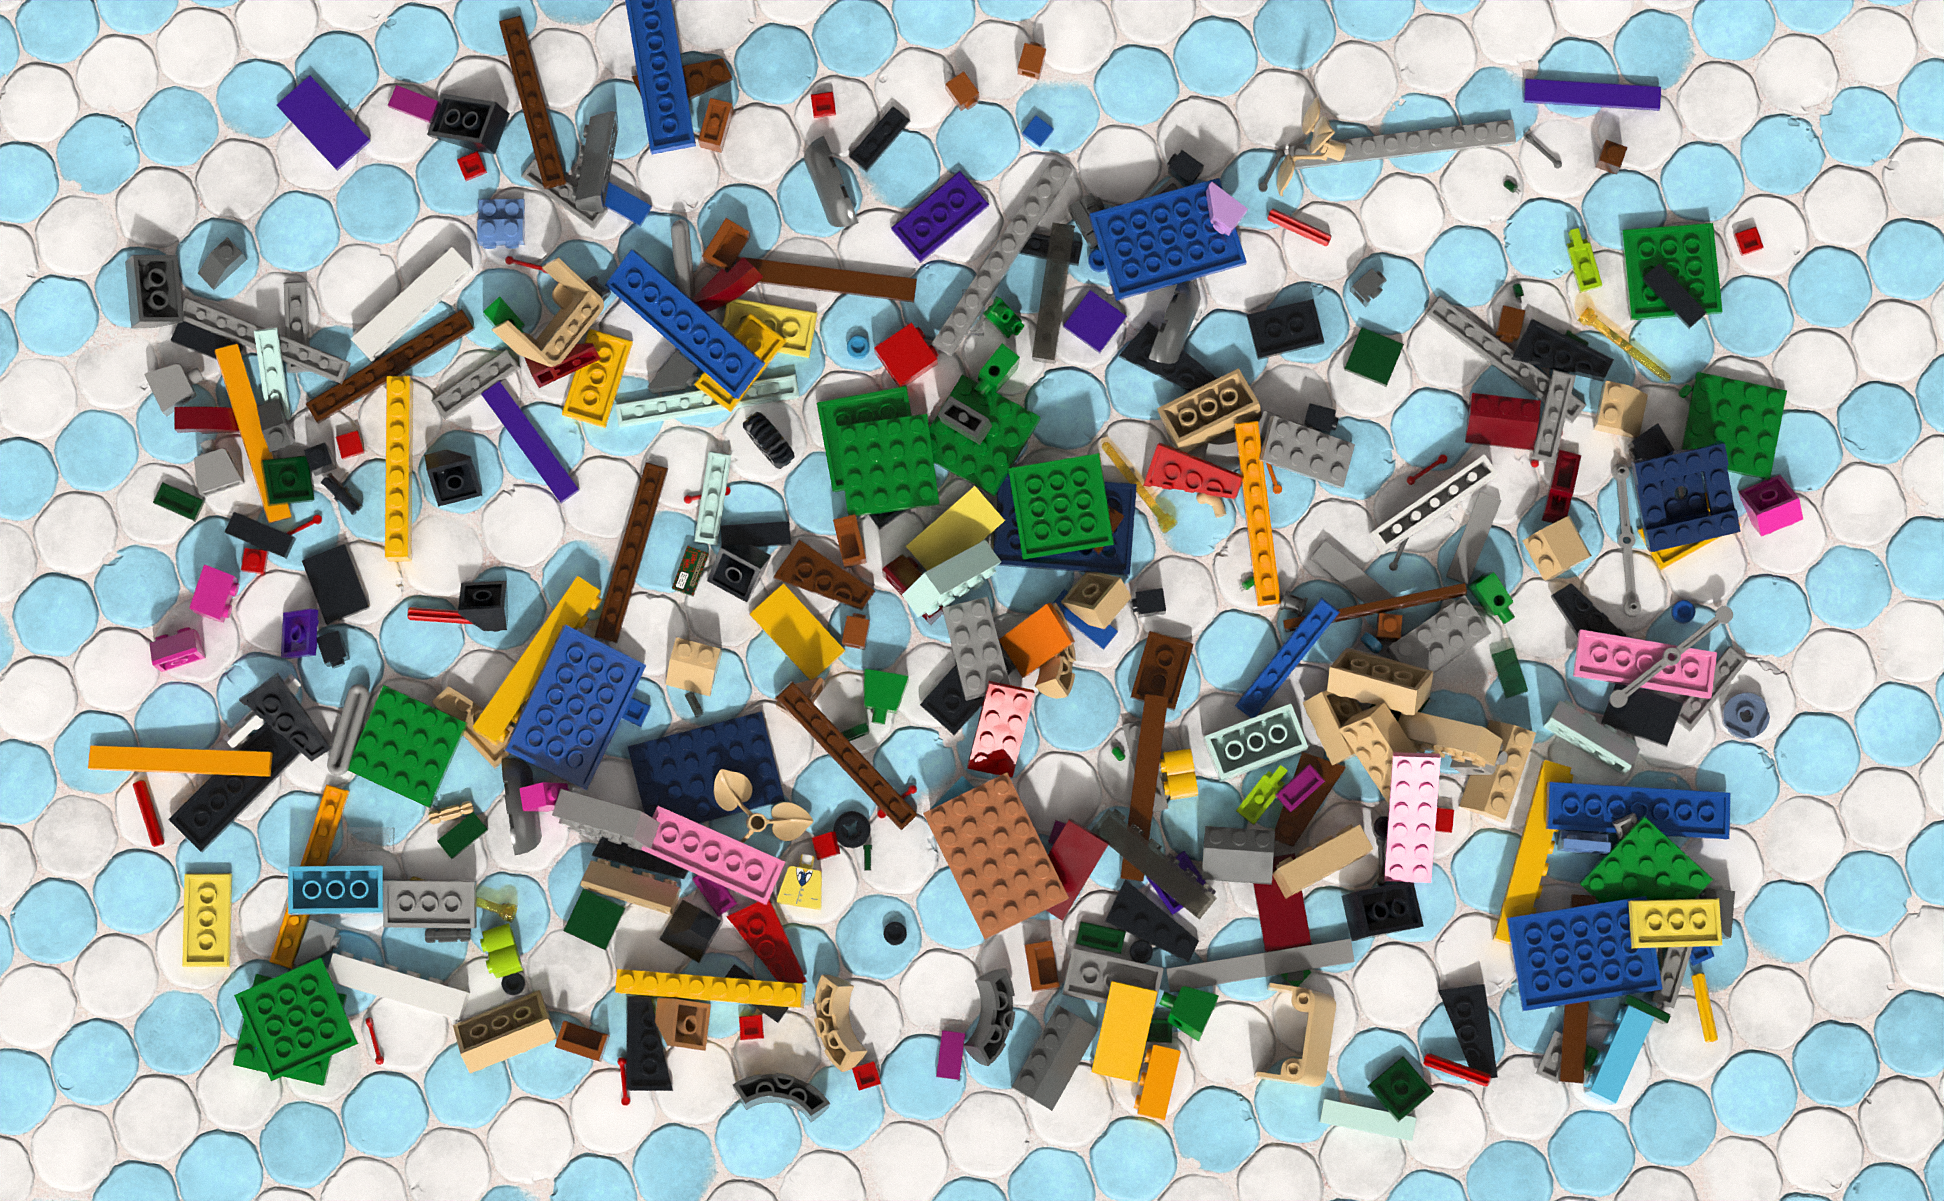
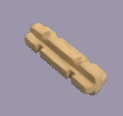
(450, 812)

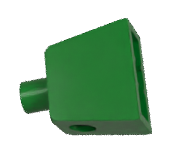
(500, 312)
(1002, 365)
(1485, 590)
(883, 693)
(1190, 1010)

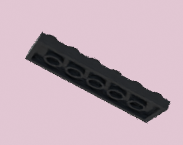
(228, 796)

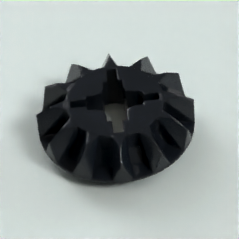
(848, 819)

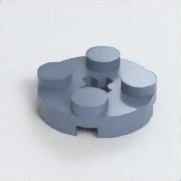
(1733, 721)

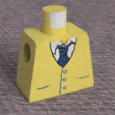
(802, 885)

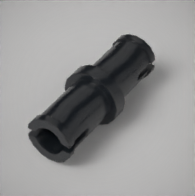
(341, 494)

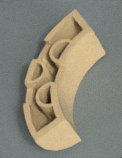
(1056, 675)
(834, 1022)

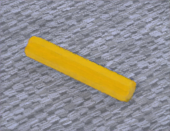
(1704, 1007)

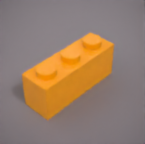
(1157, 1082)

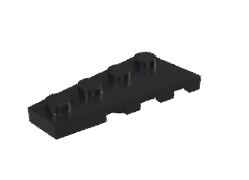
(1559, 352)
(1184, 373)
(1581, 612)
(285, 714)
(636, 858)
(1148, 922)
(1471, 1022)
(644, 1050)

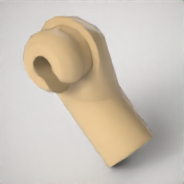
(1214, 501)

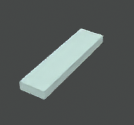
(271, 367)
(712, 498)
(1367, 1120)

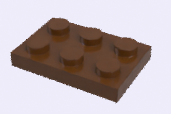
(1162, 668)

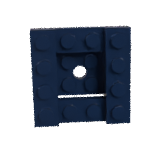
(1685, 520)

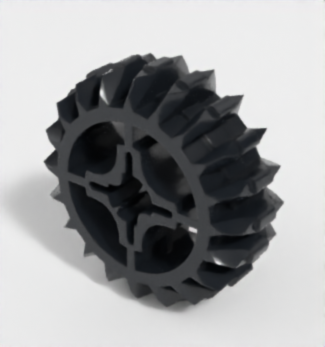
(768, 440)

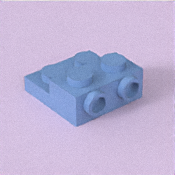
(501, 223)
(1583, 842)

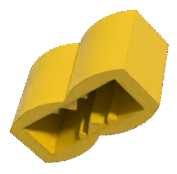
(1180, 774)

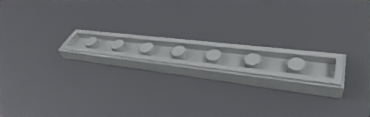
(243, 333)
(1496, 353)
(1260, 965)

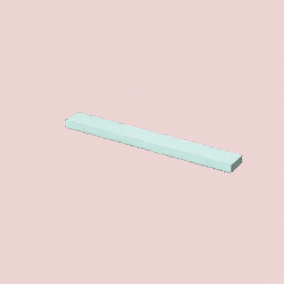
(698, 402)

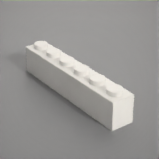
(412, 304)
(1433, 504)
(397, 986)

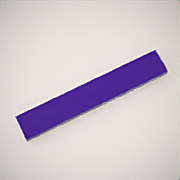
(1592, 94)
(530, 442)

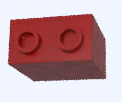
(906, 355)

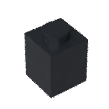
(1184, 168)
(1321, 418)
(320, 459)
(1149, 603)
(333, 649)

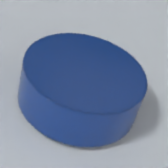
(1095, 261)
(1683, 611)

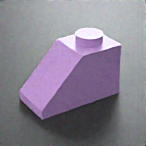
(1223, 209)

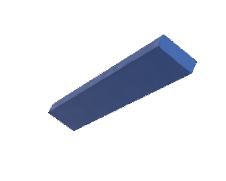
(1287, 658)

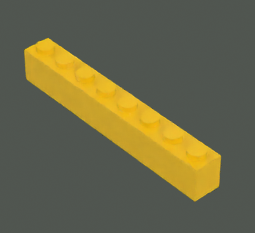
(399, 469)
(515, 690)
(1531, 853)
(710, 988)

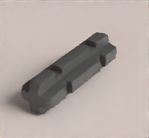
(448, 935)

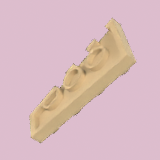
(465, 709)

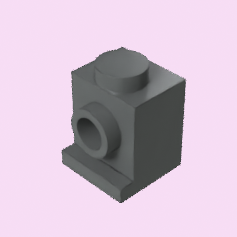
(1368, 287)

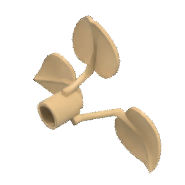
(1321, 140)
(788, 818)

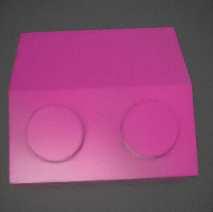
(1771, 505)
(214, 594)
(176, 650)

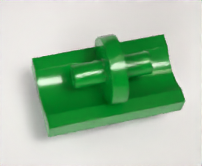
(1004, 318)

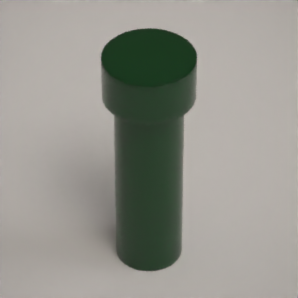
(1568, 333)
(867, 857)

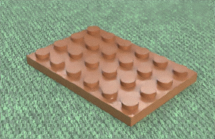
(995, 856)

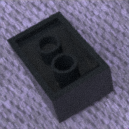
(469, 123)
(1382, 911)

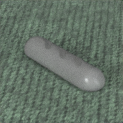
(683, 257)
(348, 729)

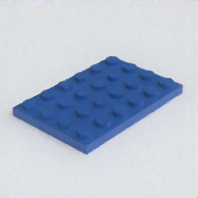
(1163, 241)
(575, 707)
(1579, 956)

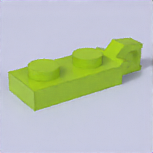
(1583, 262)
(1262, 795)

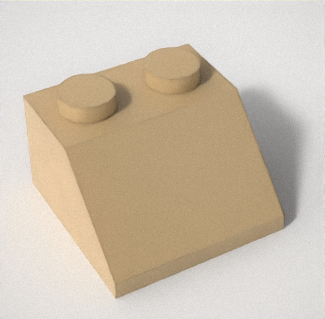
(1620, 410)
(1556, 548)
(1097, 598)
(693, 666)

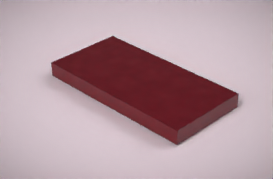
(1074, 860)
(1281, 918)

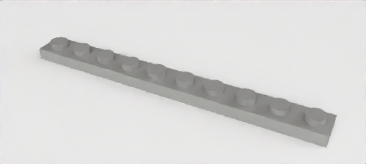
(1413, 143)
(1002, 257)

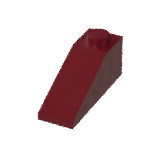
(579, 357)

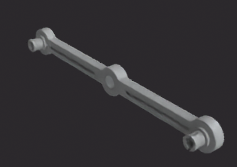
(1632, 606)
(1619, 697)

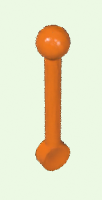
(1277, 489)

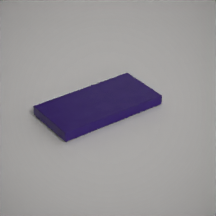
(323, 123)
(940, 217)

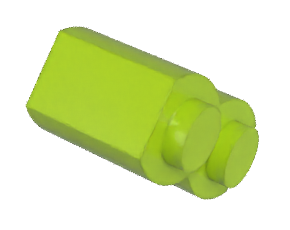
(502, 951)

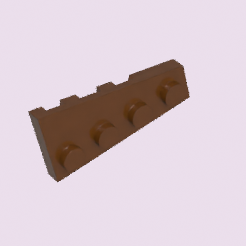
(701, 77)
(819, 575)
(1292, 824)

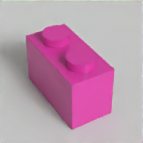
(541, 796)

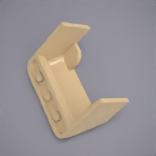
(578, 311)
(1313, 1066)

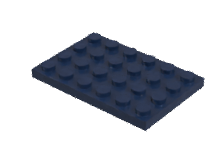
(1112, 559)
(682, 768)

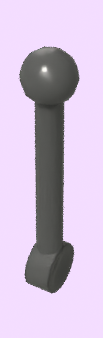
(1557, 163)
(1263, 186)
(1393, 565)
(1380, 881)

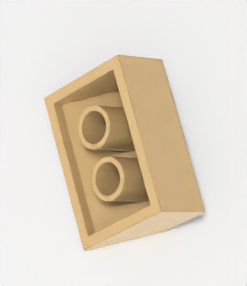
(1327, 715)

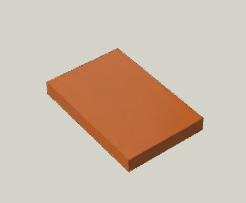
(1036, 640)

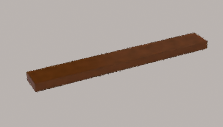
(532, 102)
(834, 280)
(390, 365)
(631, 553)
(1389, 605)
(846, 755)
(1146, 773)
(1574, 1025)

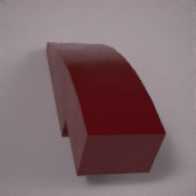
(727, 286)
(205, 420)
(1561, 486)

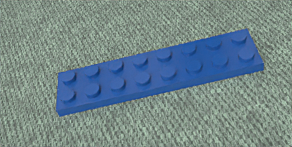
(660, 75)
(685, 324)
(1670, 810)

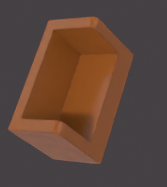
(715, 125)
(726, 245)
(849, 541)
(1041, 966)
(582, 1041)

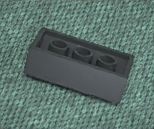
(596, 162)
(1054, 1058)

